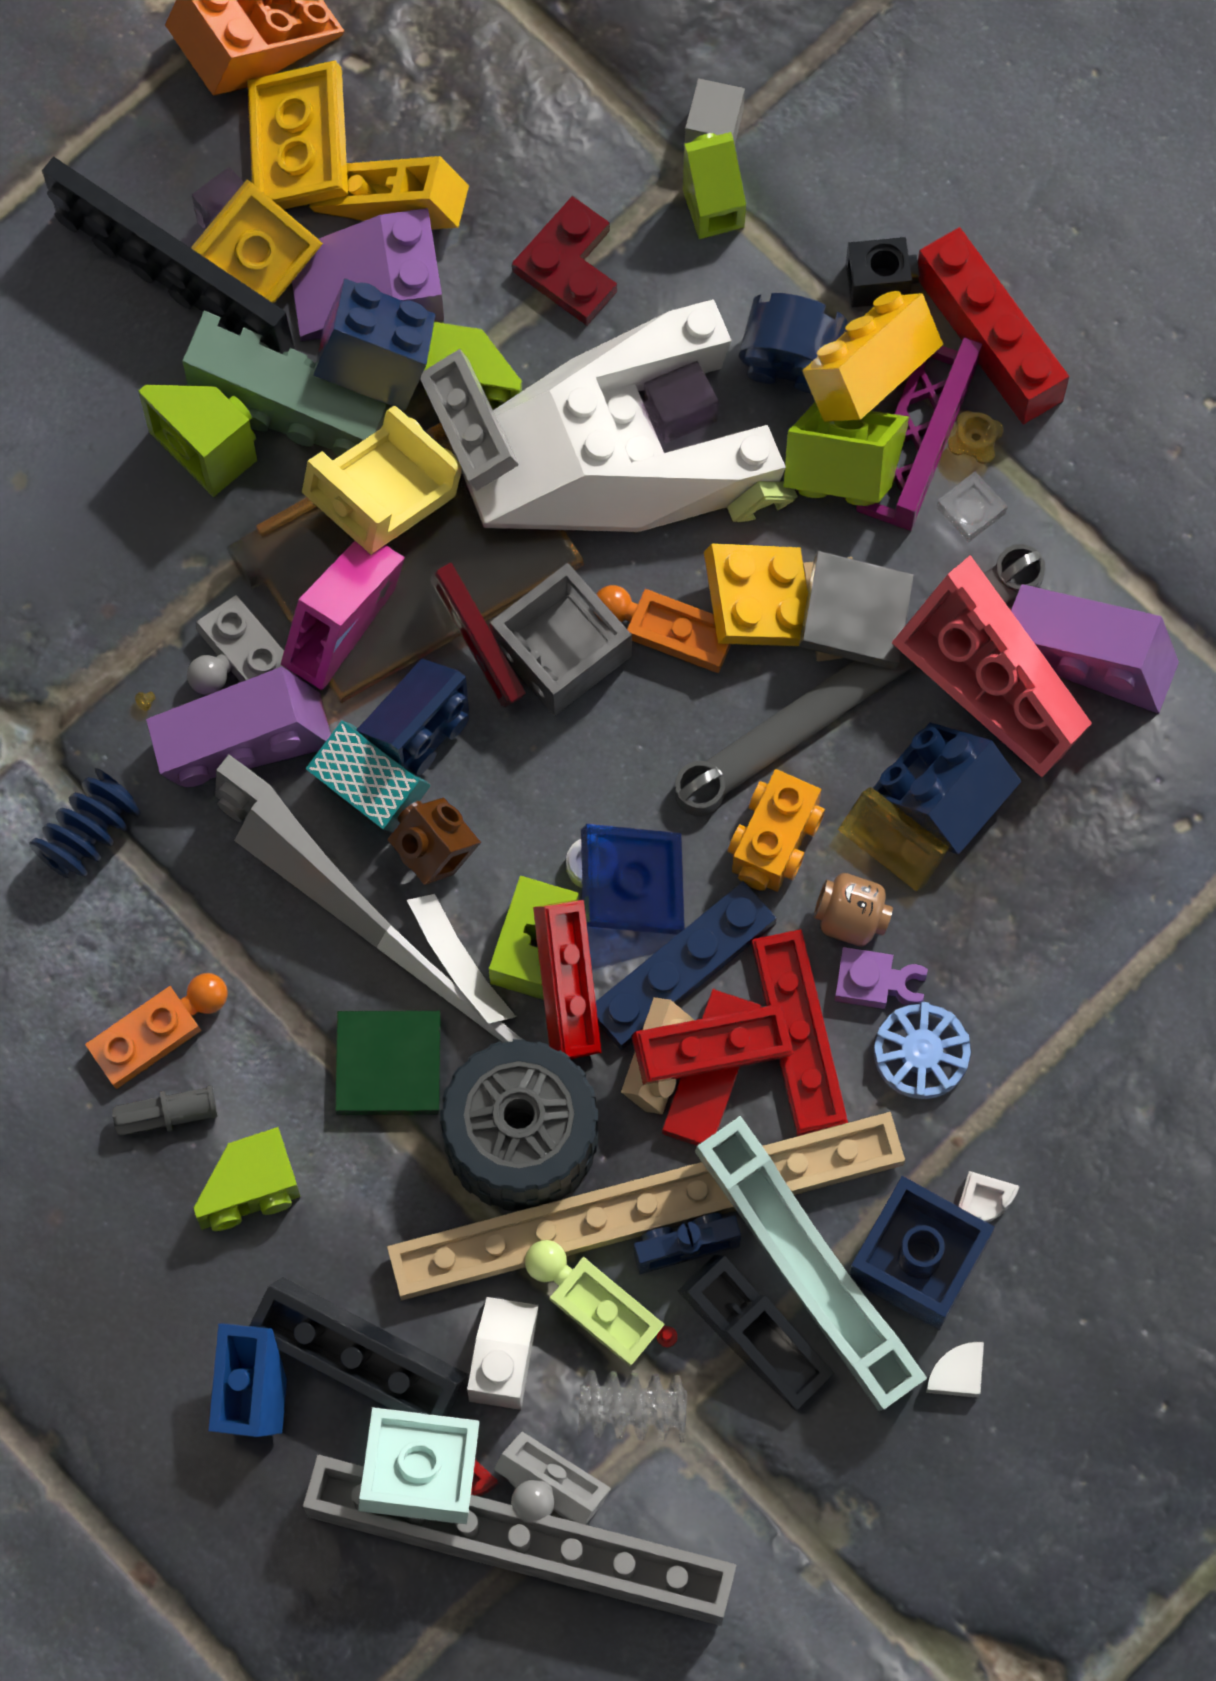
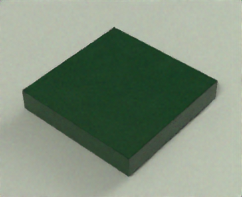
(388, 1063)

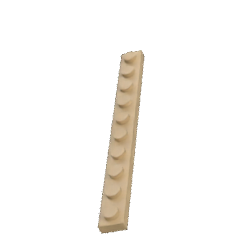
(634, 1208)

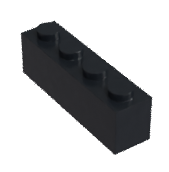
(357, 1351)

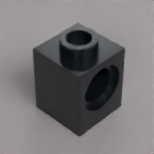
(869, 255)

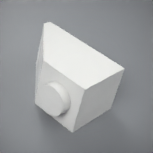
(502, 1353)

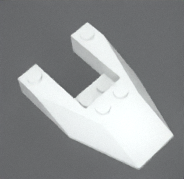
(593, 452)

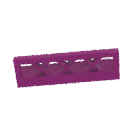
(936, 430)

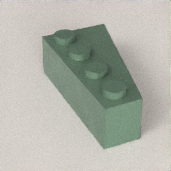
(280, 388)

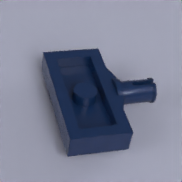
(702, 1238)

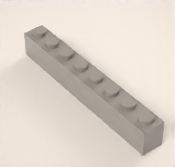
(546, 1550)

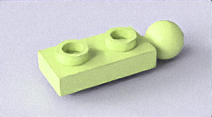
(594, 1301)

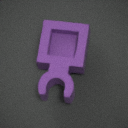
(868, 979)

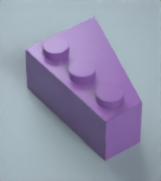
(1100, 645)
(251, 721)

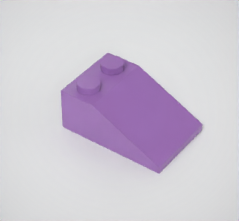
(385, 251)

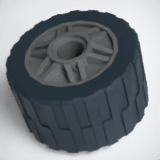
(512, 1086)

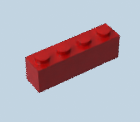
(986, 313)

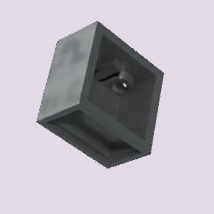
(559, 640)

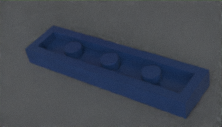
(684, 962)

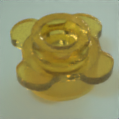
(976, 423)

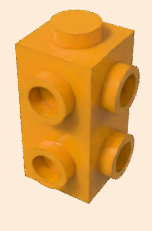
(770, 843)

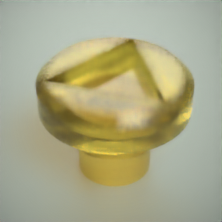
(144, 700)

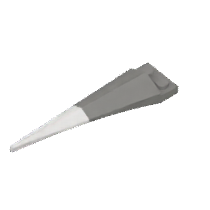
(285, 846)

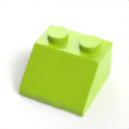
(201, 431)
(844, 456)

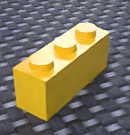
(872, 356)

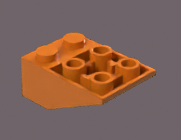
(248, 37)

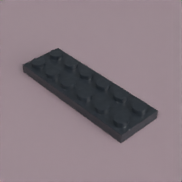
(162, 257)

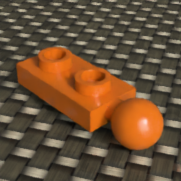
(668, 626)
(155, 1028)

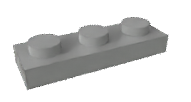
(468, 420)

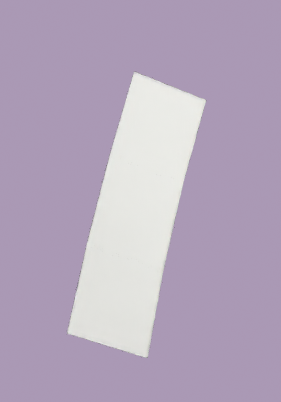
(457, 960)

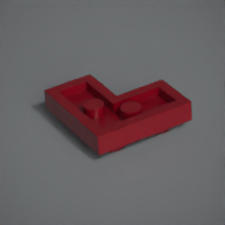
(557, 263)

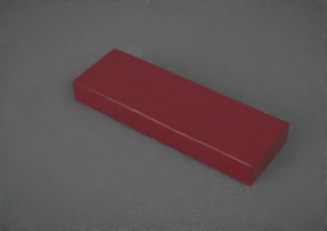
(477, 635)

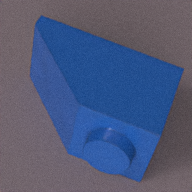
(247, 1382)

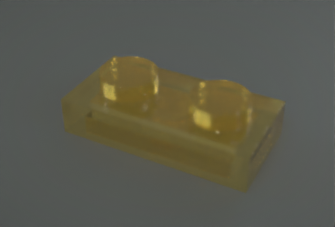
(893, 838)

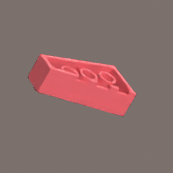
(993, 668)

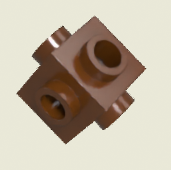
(433, 839)

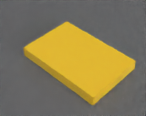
(299, 135)

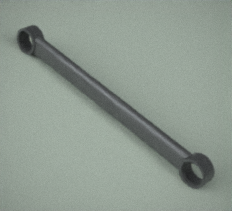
(820, 706)

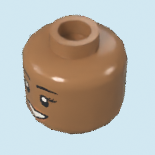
(852, 909)

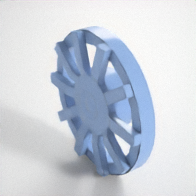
(922, 1050)

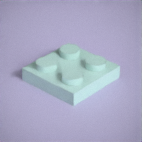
(419, 1466)

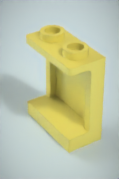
(384, 481)

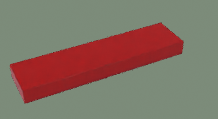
(810, 1071)

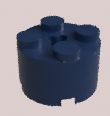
(785, 337)

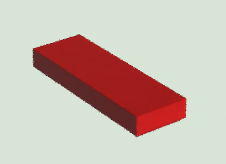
(567, 978)
(712, 1044)
(704, 1097)

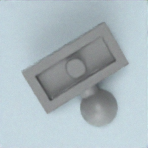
(240, 644)
(548, 1483)

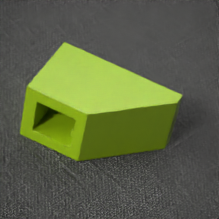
(713, 185)
(492, 370)
(247, 1179)

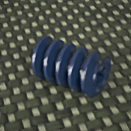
(84, 825)

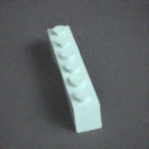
(809, 1265)

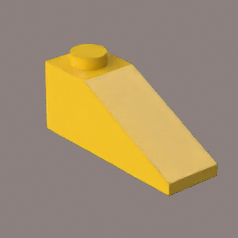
(399, 187)

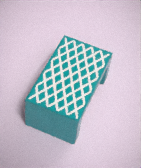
(366, 776)

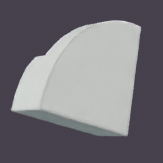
(986, 1196)
(958, 1372)

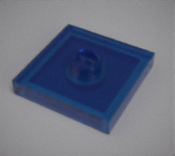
(632, 879)

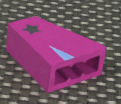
(339, 611)

